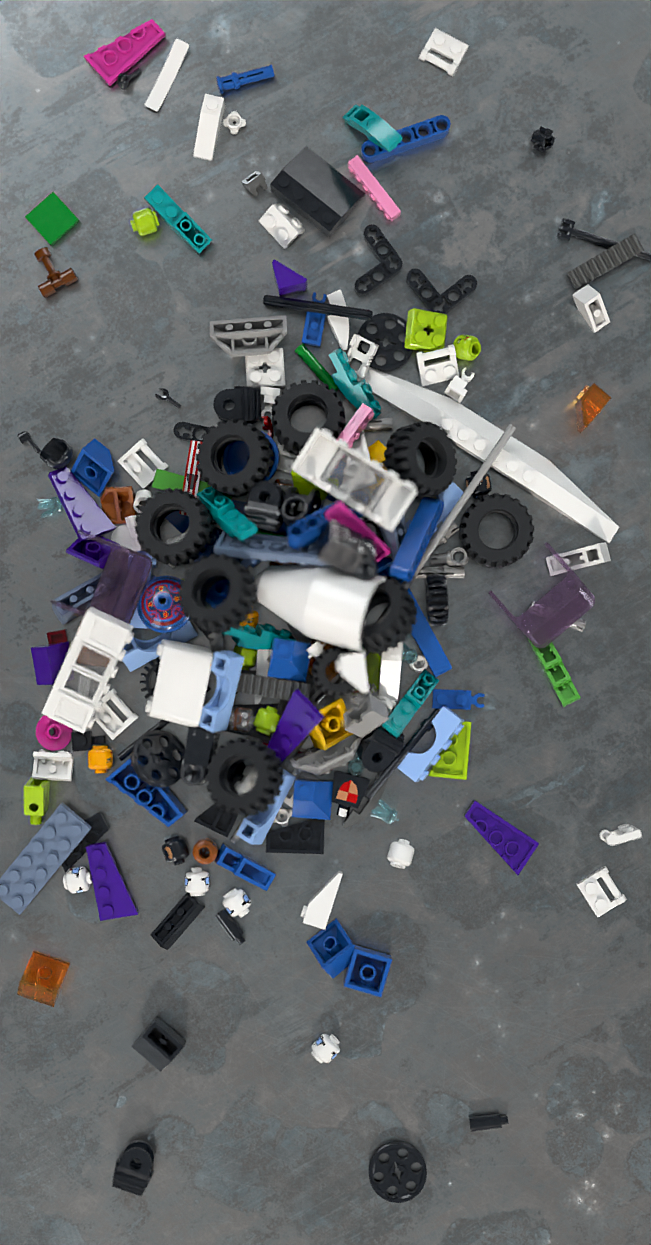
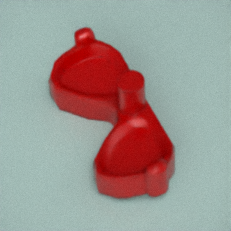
(268, 426)

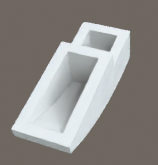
(339, 324)

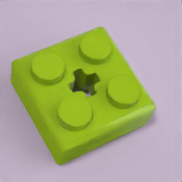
(417, 338)

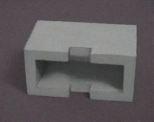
(366, 717)

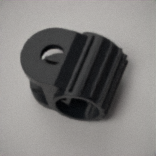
(246, 404)
(290, 506)
(262, 513)
(379, 746)
(134, 1175)

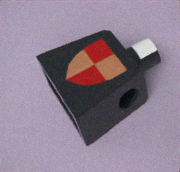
(348, 791)

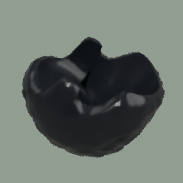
(56, 453)

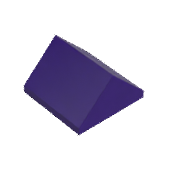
(287, 280)
(91, 551)
(49, 661)

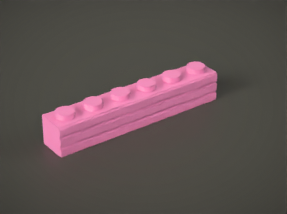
(373, 187)
(356, 425)

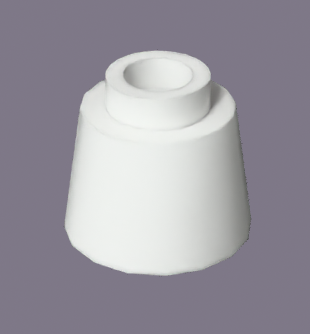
(140, 498)

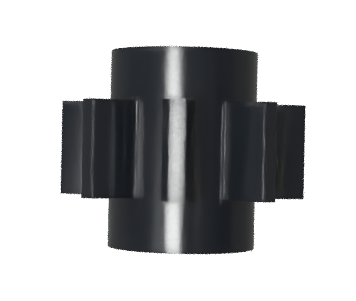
(542, 139)

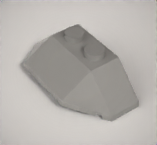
(249, 335)
(323, 761)

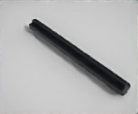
(317, 307)

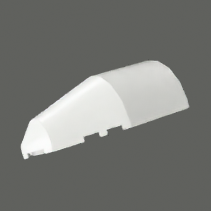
(318, 601)

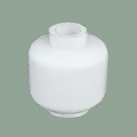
(400, 853)

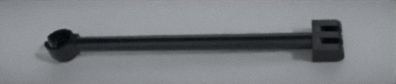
(571, 231)

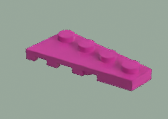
(124, 51)
(343, 515)

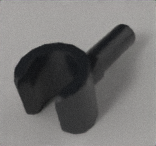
(124, 78)
(166, 397)
(24, 437)

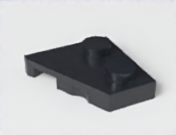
(217, 820)

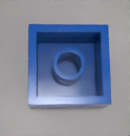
(367, 971)

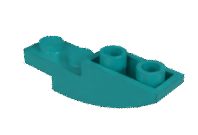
(373, 127)
(177, 219)
(346, 380)
(225, 514)
(259, 637)
(410, 703)

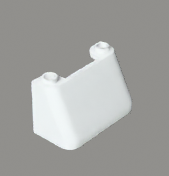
(180, 682)

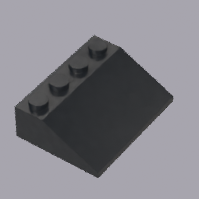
(316, 191)

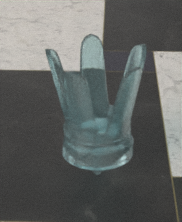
(53, 503)
(409, 655)
(355, 767)
(386, 814)

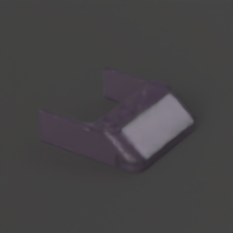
(119, 582)
(555, 610)

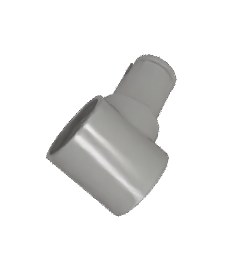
(449, 558)

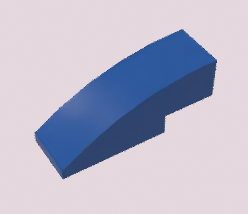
(244, 867)

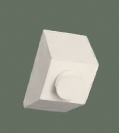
(591, 307)
(353, 670)

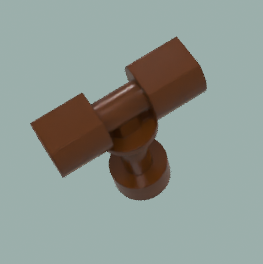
(55, 278)

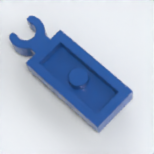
(314, 325)
(455, 699)

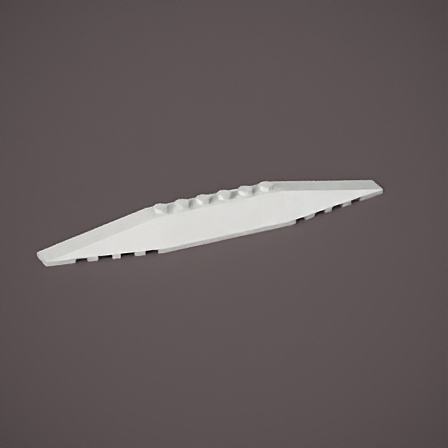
(479, 437)

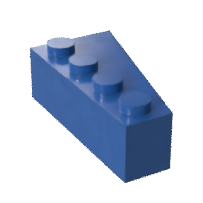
(158, 801)

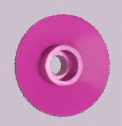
(60, 737)

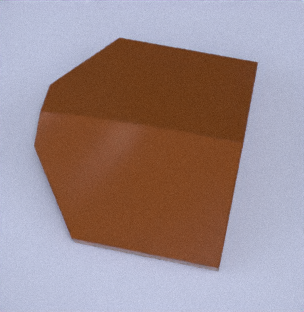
(118, 503)

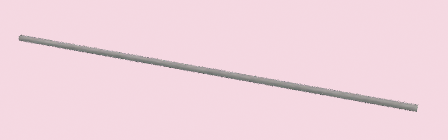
(430, 548)

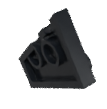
(98, 829)
(299, 838)

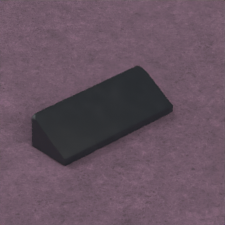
(177, 921)

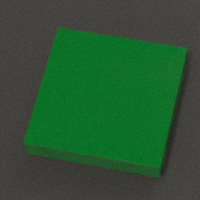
(52, 218)

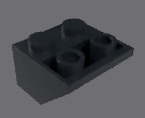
(159, 1044)

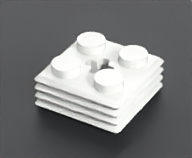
(275, 375)

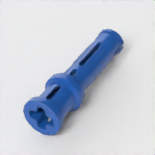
(235, 80)

